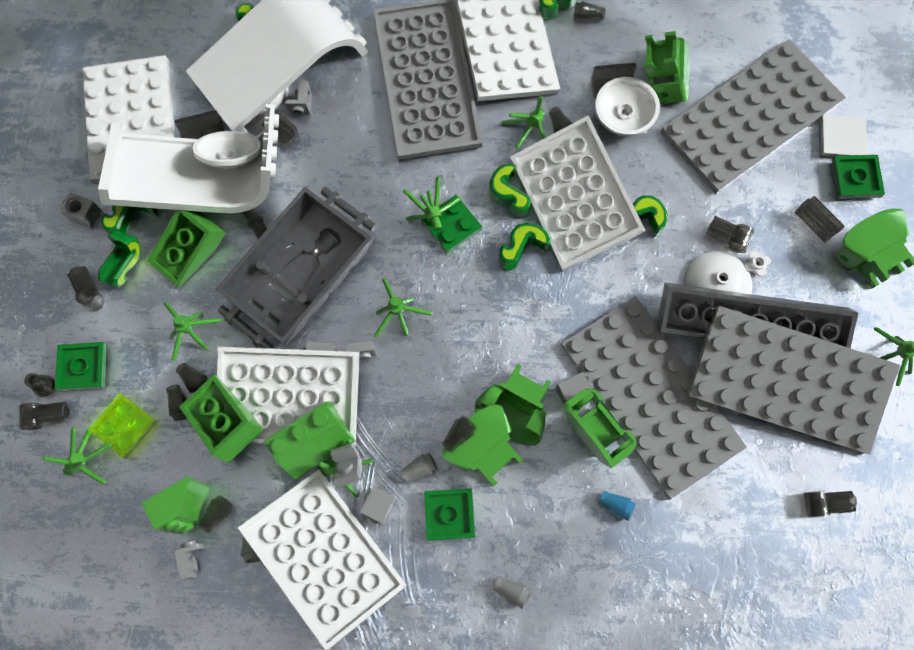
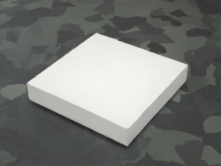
(843, 135)

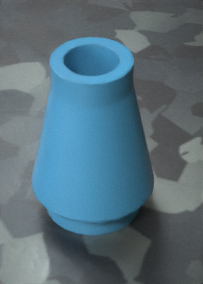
(618, 505)

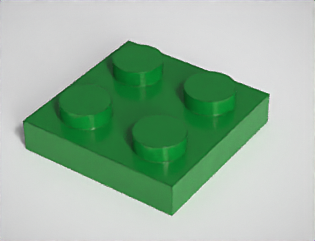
(858, 176)
(457, 226)
(80, 366)
(449, 514)

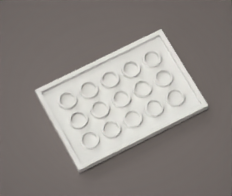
(507, 48)
(129, 94)
(577, 193)
(289, 383)
(322, 559)

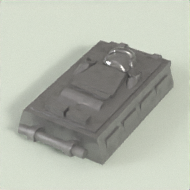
(295, 266)

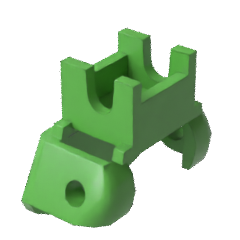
(666, 59)
(879, 243)
(521, 405)
(598, 428)
(488, 447)

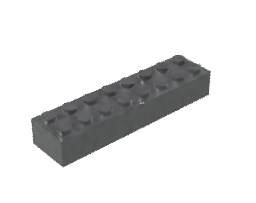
(690, 311)

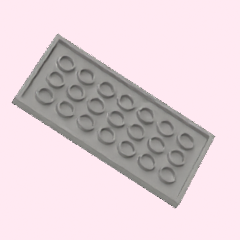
(427, 79)
(752, 115)
(793, 379)
(647, 394)

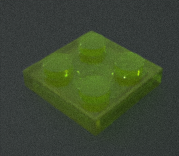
(123, 425)

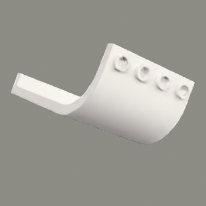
(268, 54)
(167, 175)

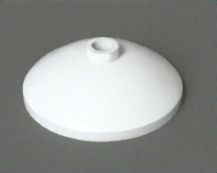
(631, 97)
(227, 149)
(709, 266)

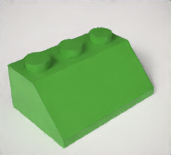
(309, 440)
(177, 506)

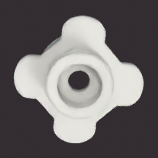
(757, 269)

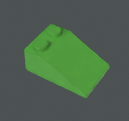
(185, 245)
(220, 419)

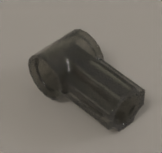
(736, 236)
(85, 288)
(35, 415)
(824, 504)

